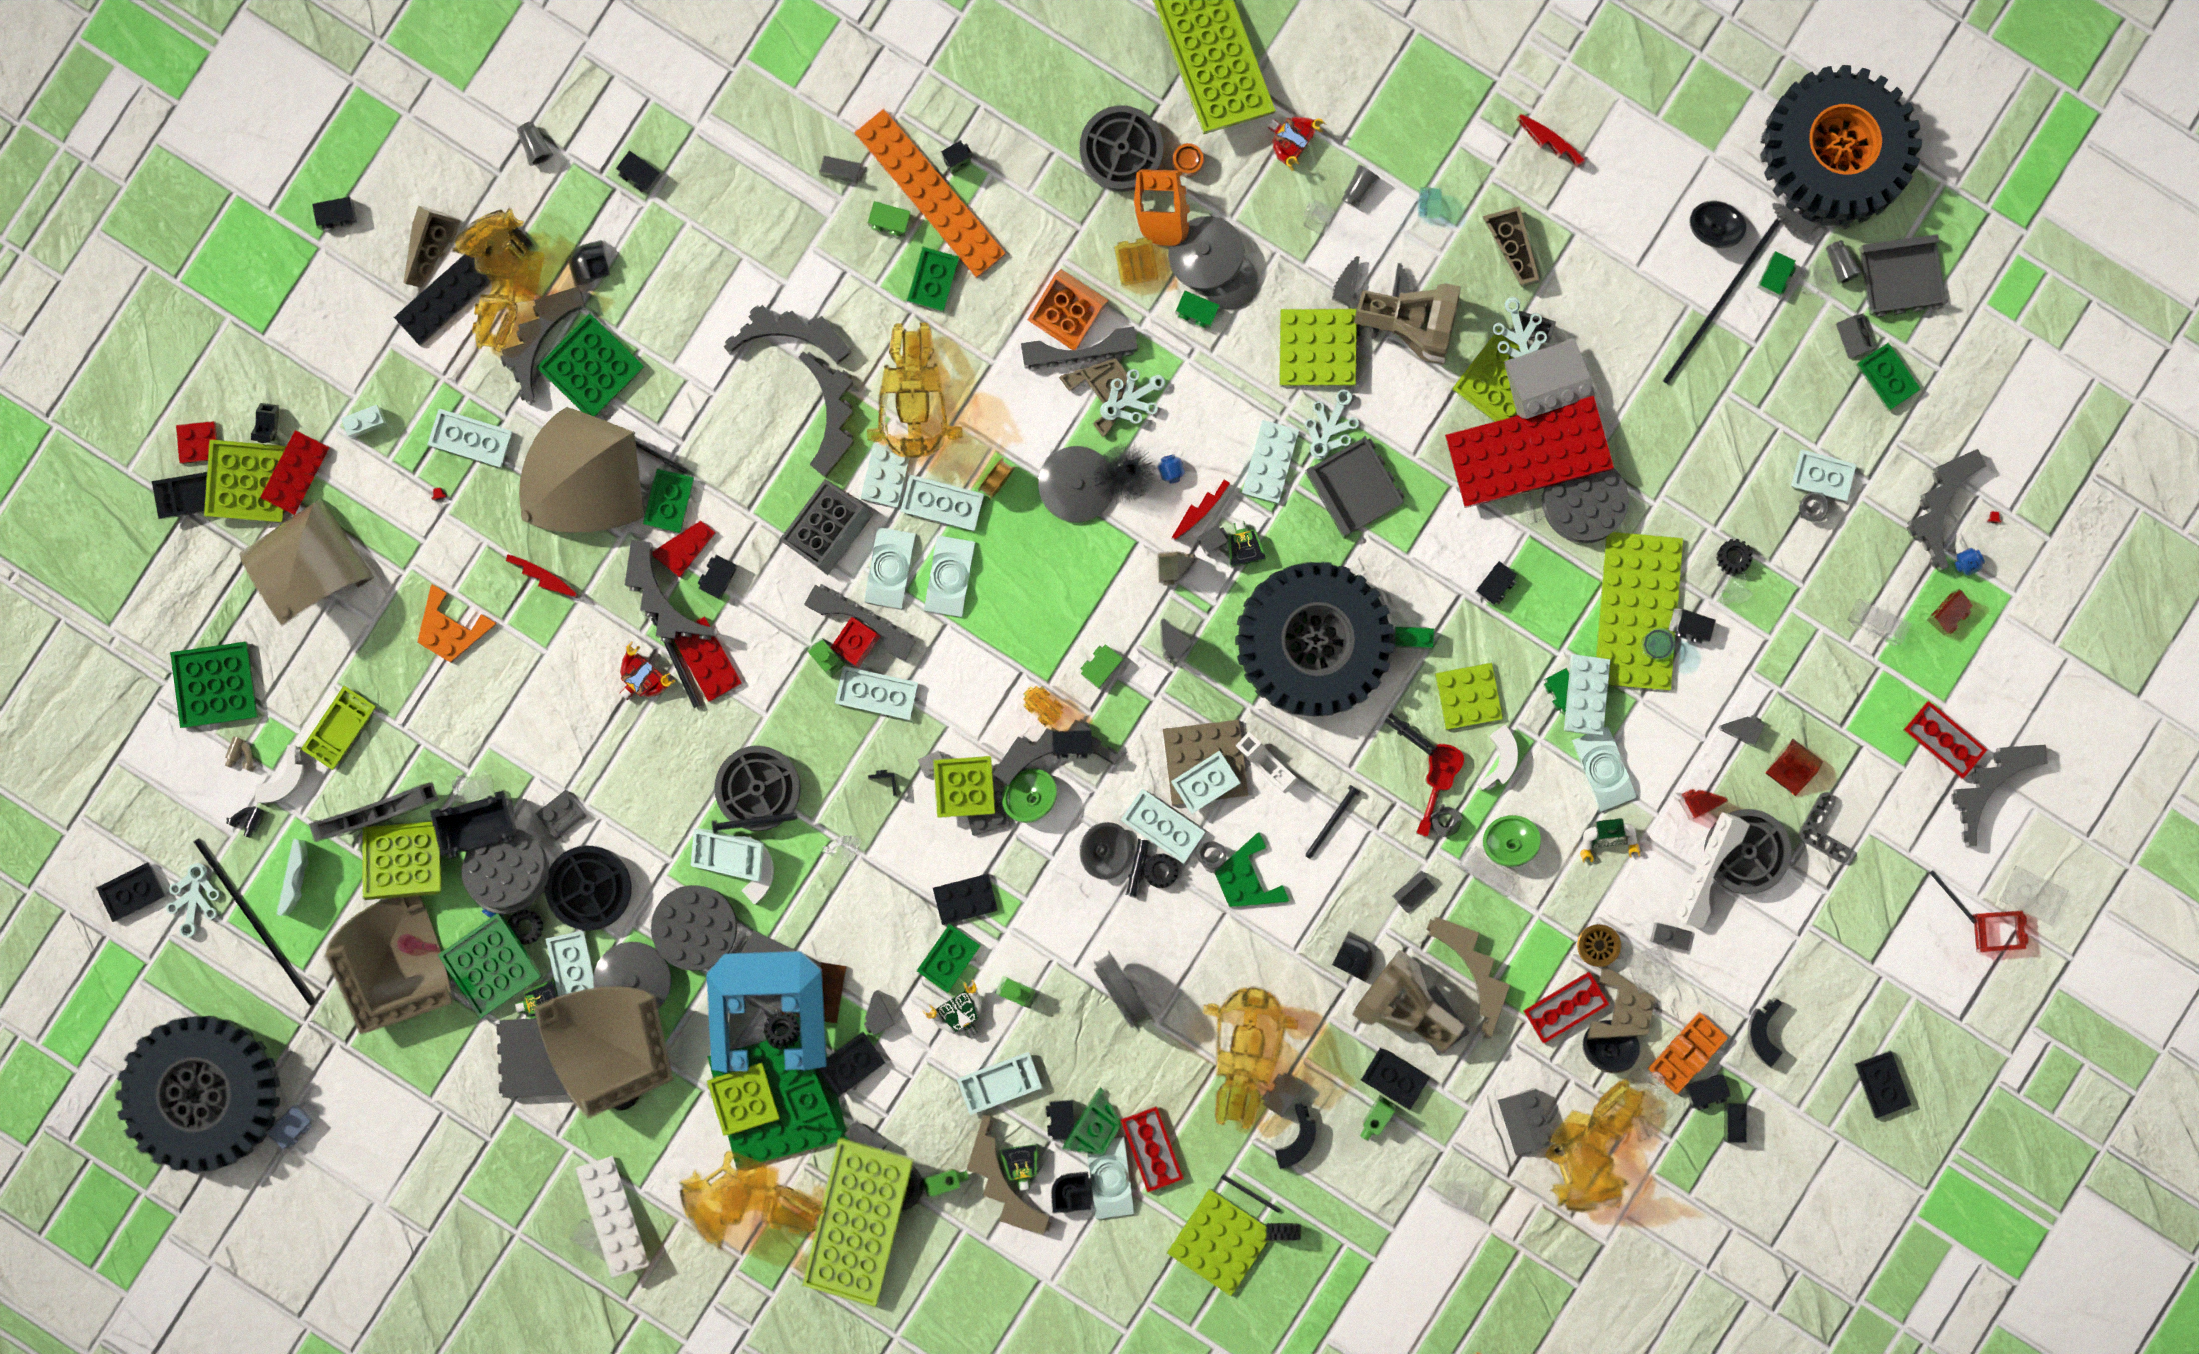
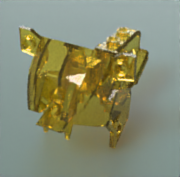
(506, 270)
(911, 384)
(1245, 1061)
(1585, 1151)
(738, 1192)

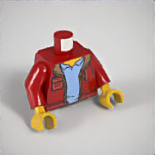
(1293, 137)
(641, 676)

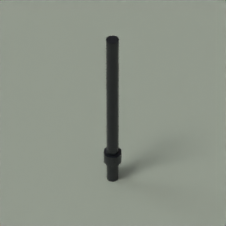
(680, 670)

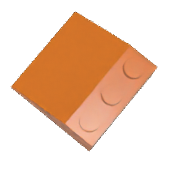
(1067, 309)

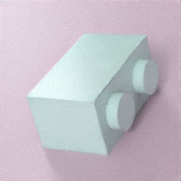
(363, 421)

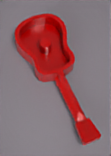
(1442, 768)

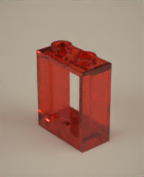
(1981, 936)

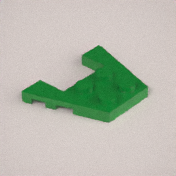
(1240, 881)

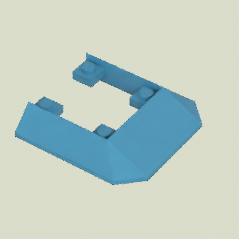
(766, 973)

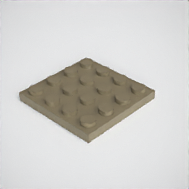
(1195, 743)

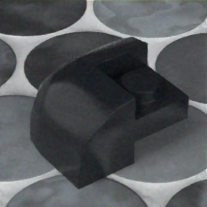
(588, 263)
(1355, 956)
(1071, 1193)

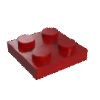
(194, 441)
(855, 642)

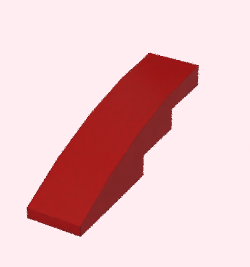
(1544, 135)
(1195, 515)
(547, 580)

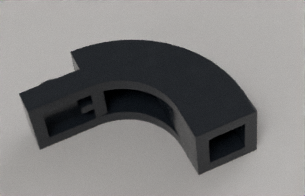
(1757, 1033)
(1295, 1152)

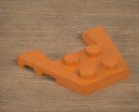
(443, 634)

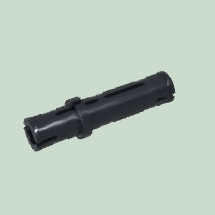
(1404, 729)
(1137, 868)

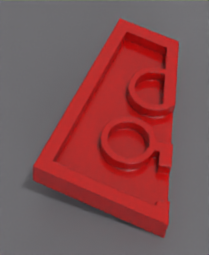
(684, 548)

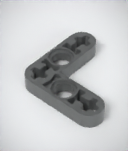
(1816, 827)

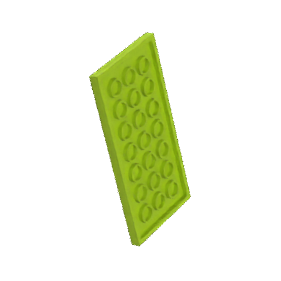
(1215, 62)
(1636, 598)
(857, 1222)

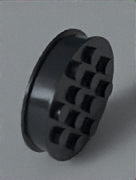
(588, 888)

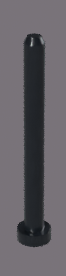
(1332, 821)
(752, 822)

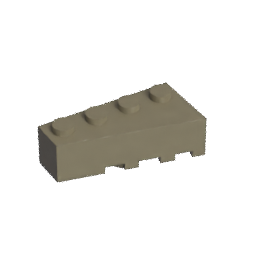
(1512, 239)

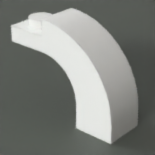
(1508, 756)
(1266, 763)
(286, 784)
(757, 890)

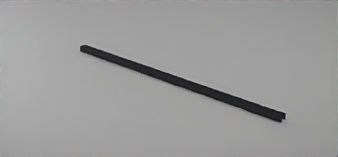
(1721, 301)
(254, 922)

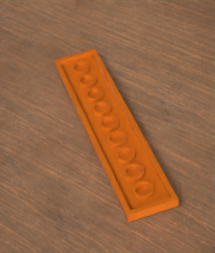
(929, 193)

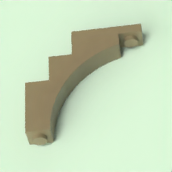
(1489, 990)
(985, 1162)

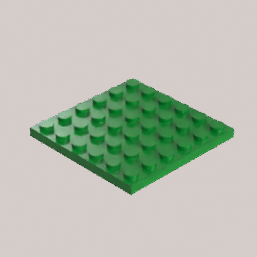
(781, 1136)

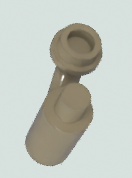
(234, 751)

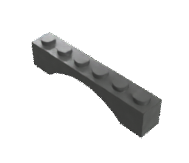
(1118, 342)
(825, 603)

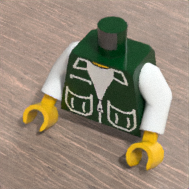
(1607, 834)
(958, 1012)

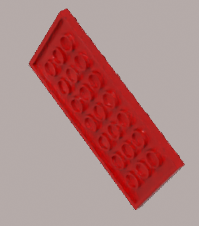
(1529, 453)

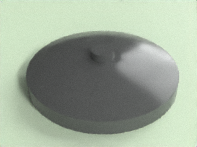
(1208, 255)
(1069, 484)
(634, 967)

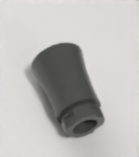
(533, 144)
(1360, 186)
(1842, 262)
(861, 1134)

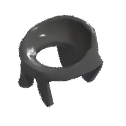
(1820, 497)
(1449, 831)
(1211, 867)

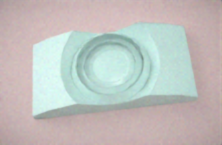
(889, 568)
(949, 576)
(1604, 769)
(727, 854)
(293, 878)
(999, 1083)
(1111, 1181)

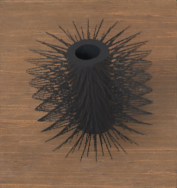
(1125, 473)

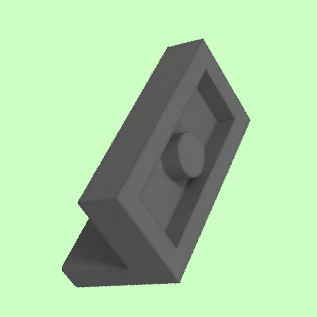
(840, 169)
(1856, 335)
(1413, 891)

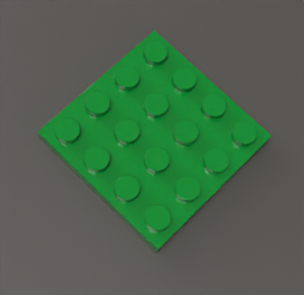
(590, 366)
(213, 684)
(489, 965)

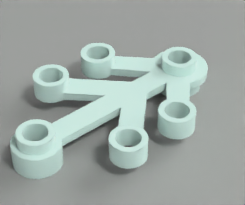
(1519, 337)
(1129, 398)
(1330, 427)
(193, 897)

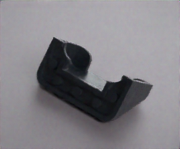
(474, 824)

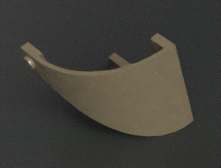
(581, 475)
(303, 562)
(378, 978)
(605, 1045)

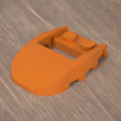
(1162, 227)

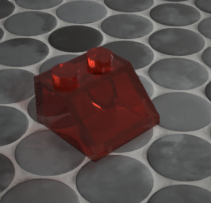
(1950, 611)
(1794, 767)
(1699, 802)

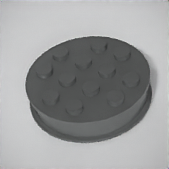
(1119, 145)
(1587, 507)
(756, 785)
(1759, 859)
(506, 875)
(693, 927)
(1122, 992)

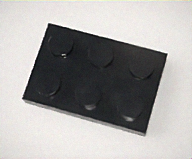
(130, 892)
(965, 899)
(851, 1064)
(1394, 1078)
(1882, 1084)

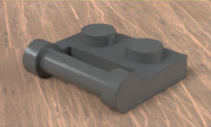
(556, 810)
(989, 822)

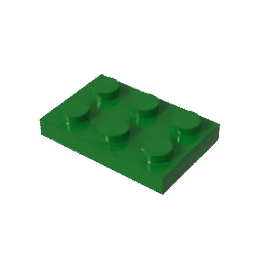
(933, 279)
(1888, 376)
(668, 501)
(948, 958)

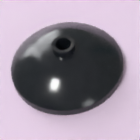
(1717, 224)
(1623, 1052)

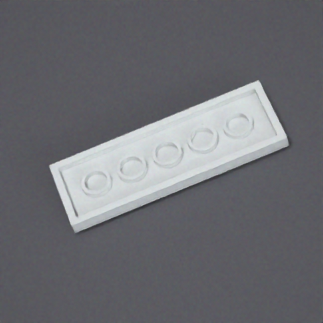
(612, 1217)

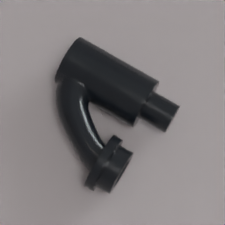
(253, 821)

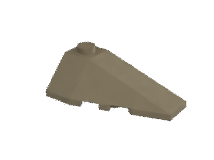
(428, 239)
(1172, 566)

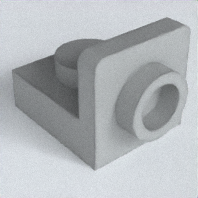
(926, 762)

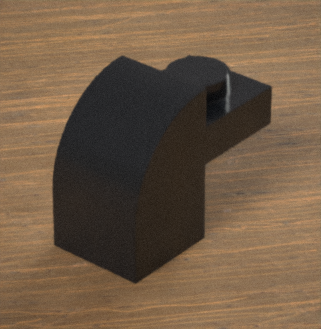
(266, 423)

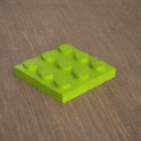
(1468, 696)
(963, 786)
(742, 1099)

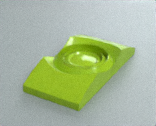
(338, 728)

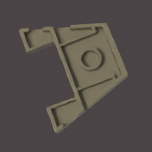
(1099, 379)
(1631, 1010)

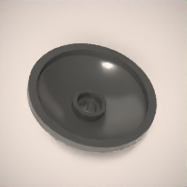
(1237, 292)
(1114, 851)

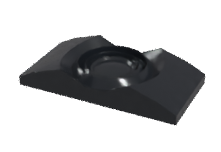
(180, 495)

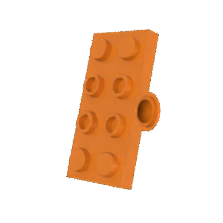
(1688, 1052)

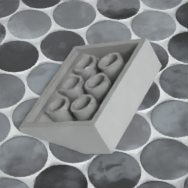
(1548, 379)

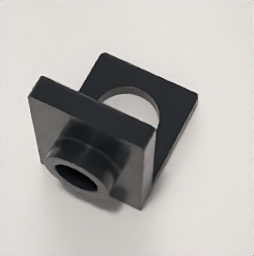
(884, 774)

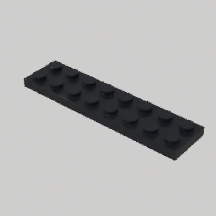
(447, 295)

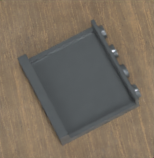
(1902, 275)
(1355, 486)
(524, 1061)

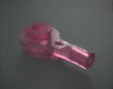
(408, 943)

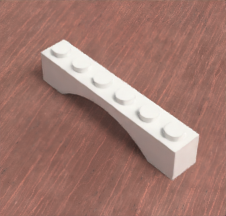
(1726, 835)

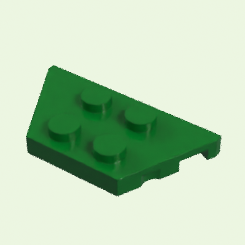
(807, 1100)
(1094, 1128)

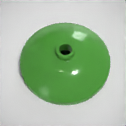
(1023, 790)
(1510, 832)

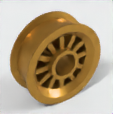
(996, 478)
(1616, 948)

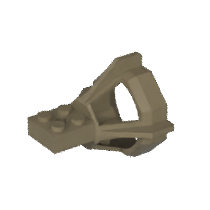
(1407, 314)
(1413, 1010)

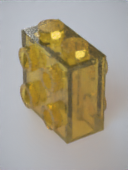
(1136, 262)
(1038, 701)

